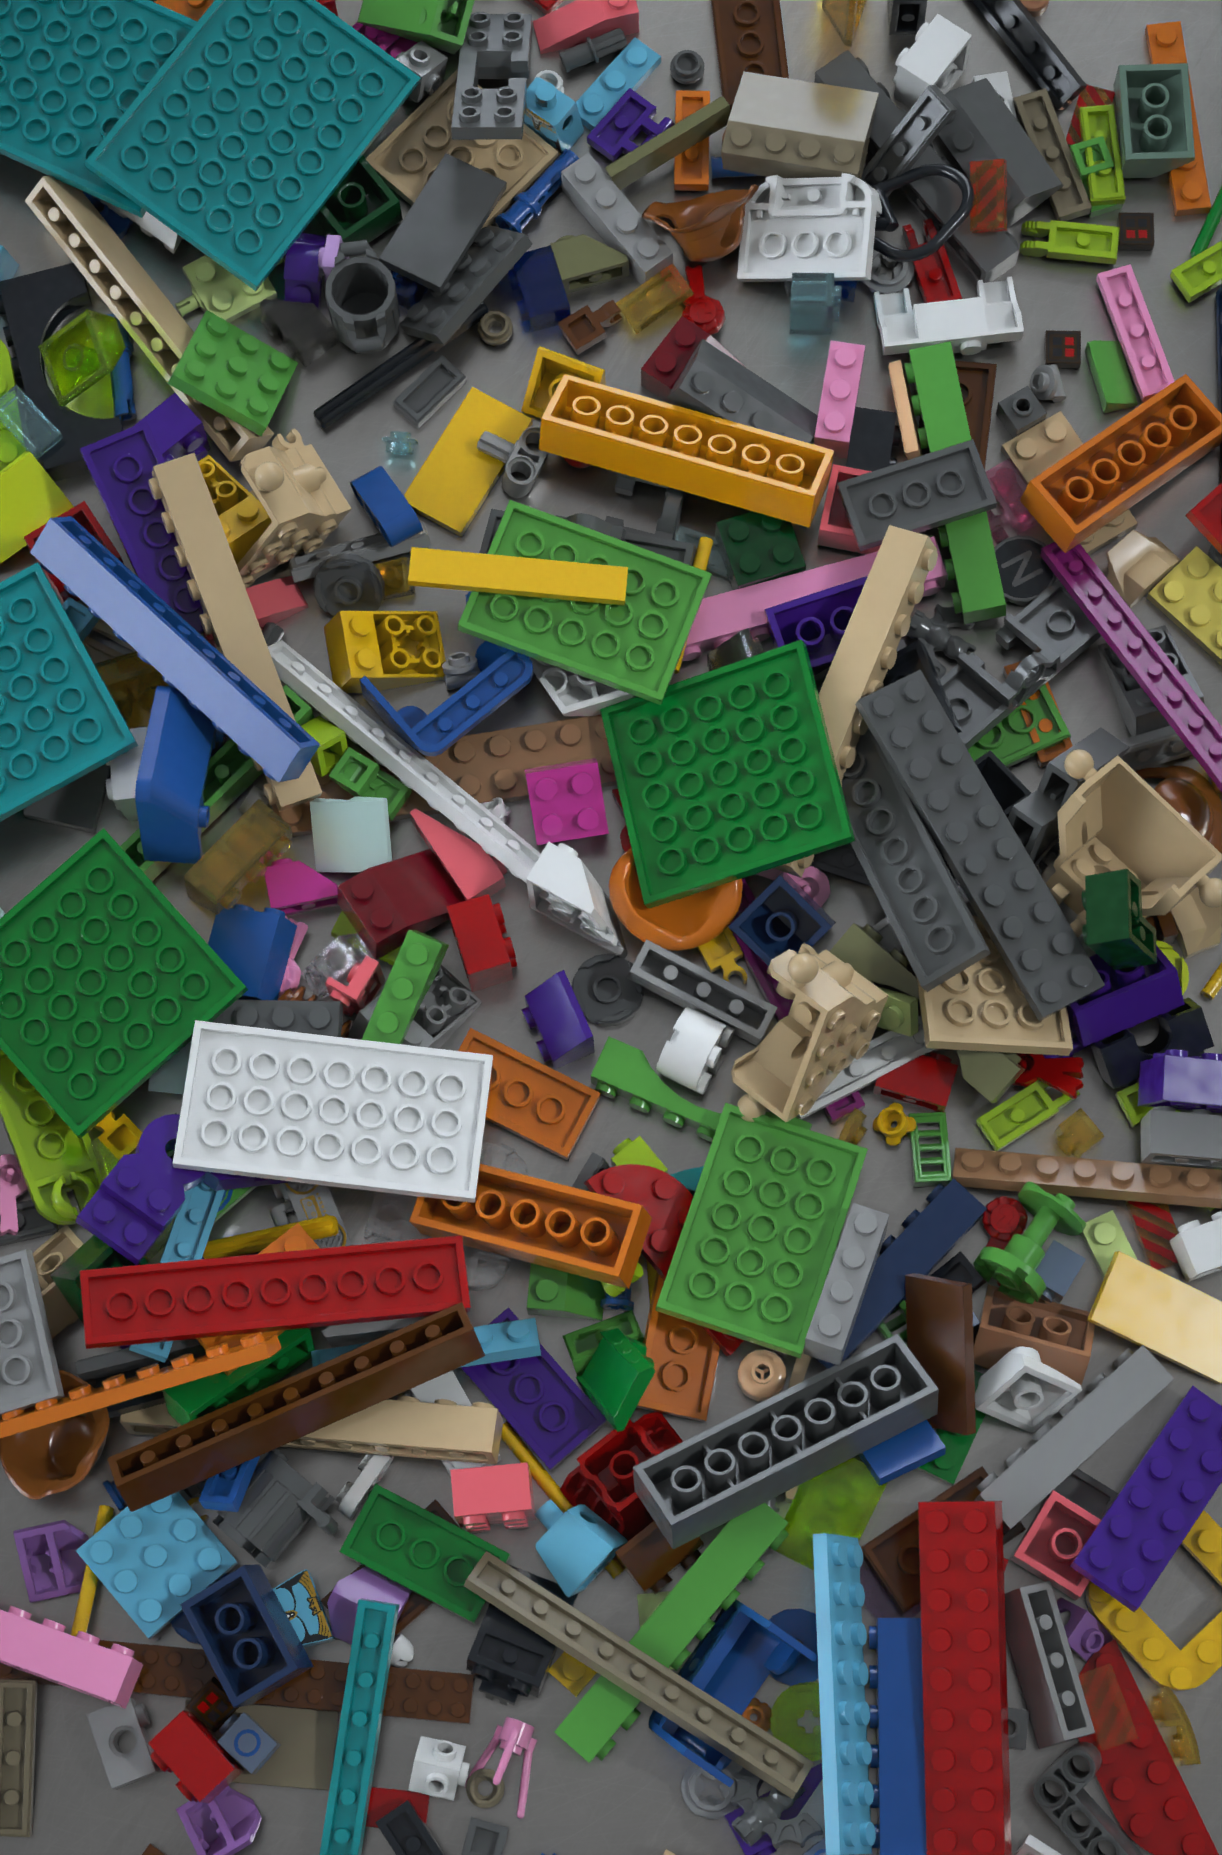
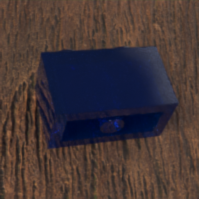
(540, 289)

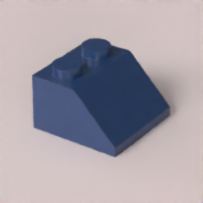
(781, 920)

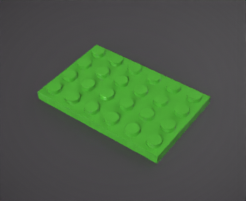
(616, 645)
(762, 1231)

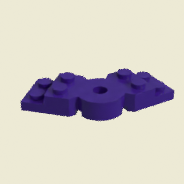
(148, 1192)

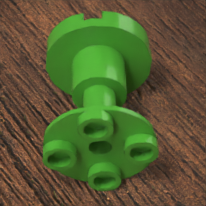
(1018, 1262)

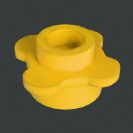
(892, 1114)

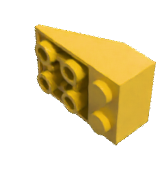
(238, 510)
(385, 647)

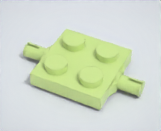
(221, 291)

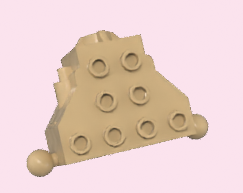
(297, 498)
(1125, 824)
(820, 1037)

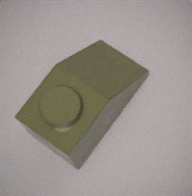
(587, 262)

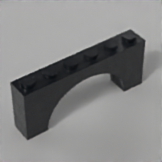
(35, 311)

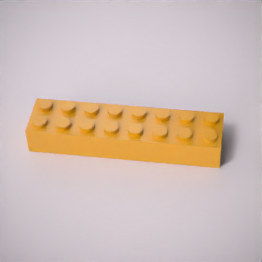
(686, 450)

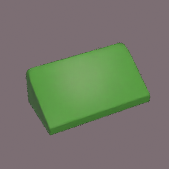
(1110, 375)
(584, 1342)

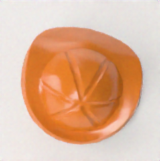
(676, 924)

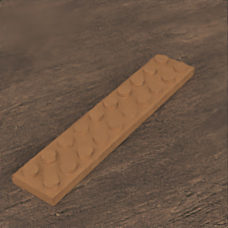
(490, 765)

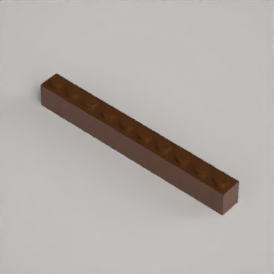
(295, 1407)

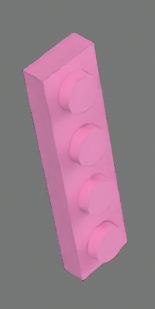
(1135, 331)

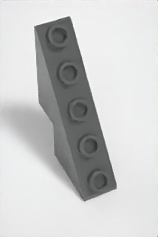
(1036, 815)

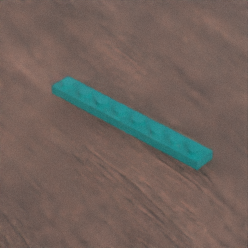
(359, 1728)

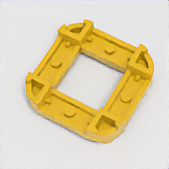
(1148, 1643)

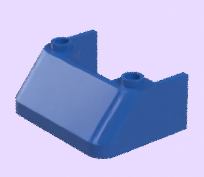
(500, 678)
(174, 778)
(730, 1668)

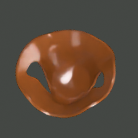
(705, 225)
(1191, 797)
(55, 1454)

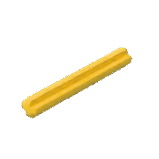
(259, 1240)

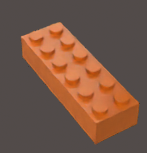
(1124, 463)
(543, 1225)

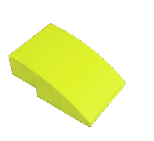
(26, 502)

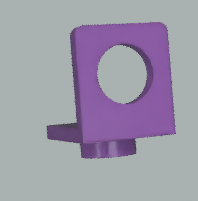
(1083, 1630)

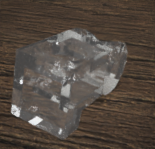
(335, 962)

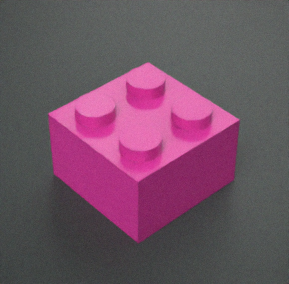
(566, 801)

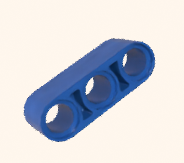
(386, 506)

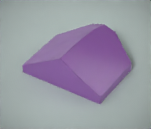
(50, 1559)
(361, 1584)
(221, 1825)

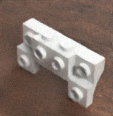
(964, 322)

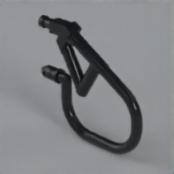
(888, 221)

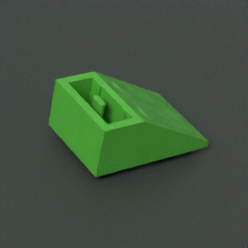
(435, 22)

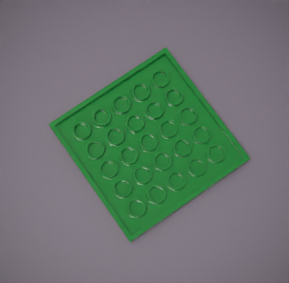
(727, 775)
(102, 983)

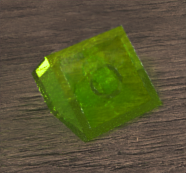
(82, 354)

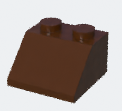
(651, 1558)

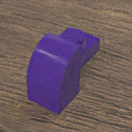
(302, 270)

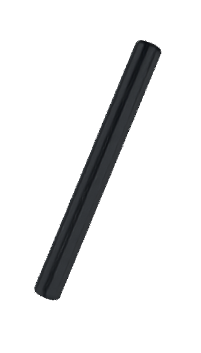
(386, 373)

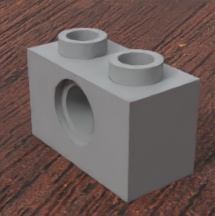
(107, 1726)

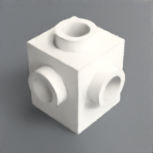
(438, 1768)

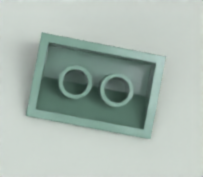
(1153, 118)

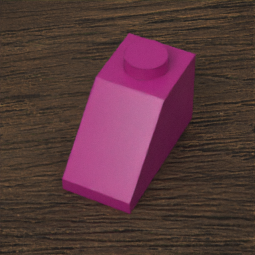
(298, 888)

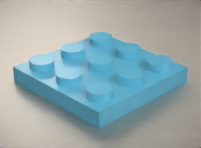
(156, 1560)

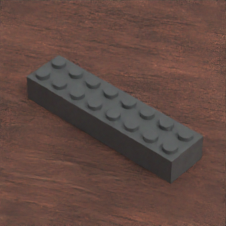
(785, 1441)

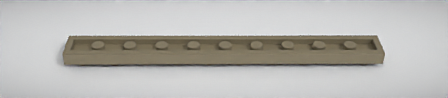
(639, 1674)

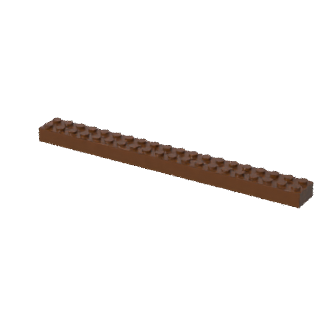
(408, 1693)

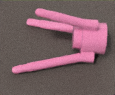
(514, 1738)

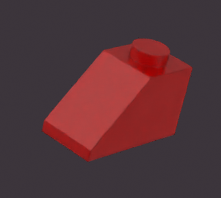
(921, 1082)

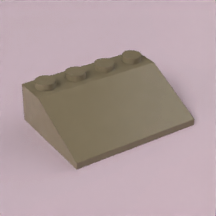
(797, 128)

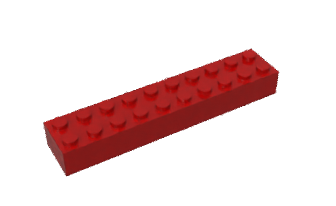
(964, 1678)

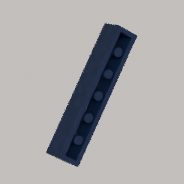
(916, 1250)

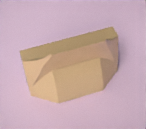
(1138, 565)
(1197, 925)

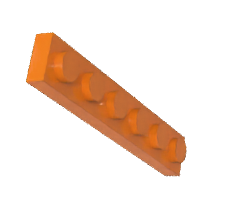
(1189, 181)

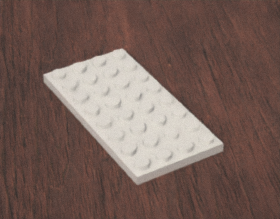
(333, 1111)

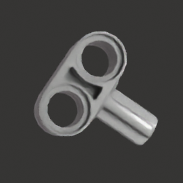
(517, 459)

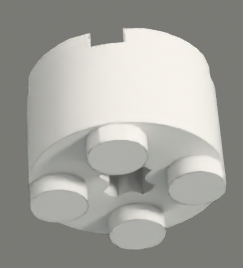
(694, 1050)

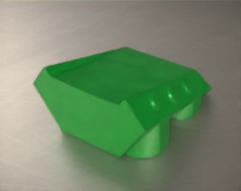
(617, 1376)

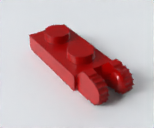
(935, 271)

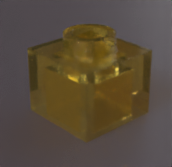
(1078, 1135)

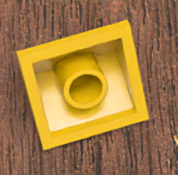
(547, 374)

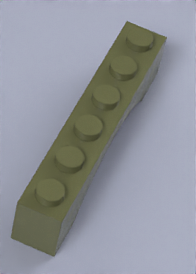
(861, 947)

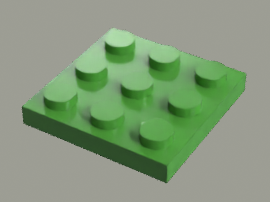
(233, 373)

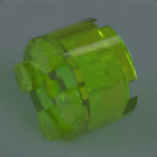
(789, 1709)

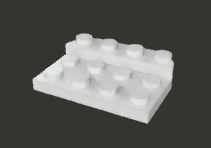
(809, 229)

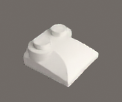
(1023, 1390)

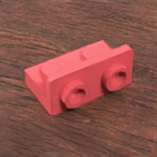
(364, 985)

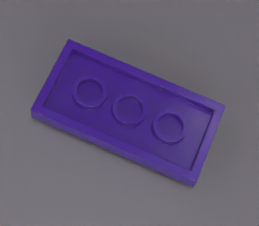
(538, 1402)

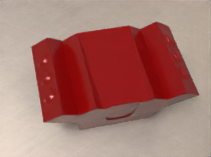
(606, 1472)

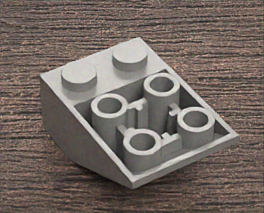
(438, 1017)

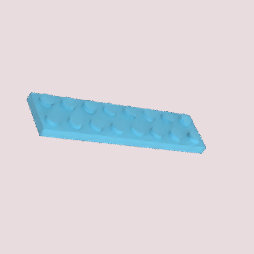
(842, 1695)

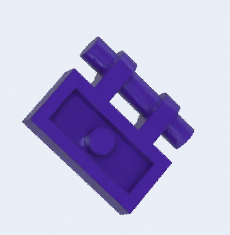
(623, 123)

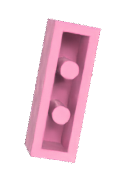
(839, 397)

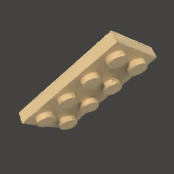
(1043, 447)

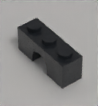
(1179, 1029)

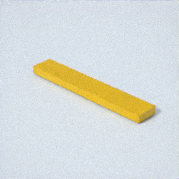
(517, 576)

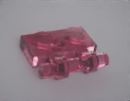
(1008, 488)

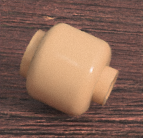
(761, 1388)

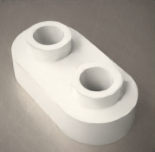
(354, 1495)

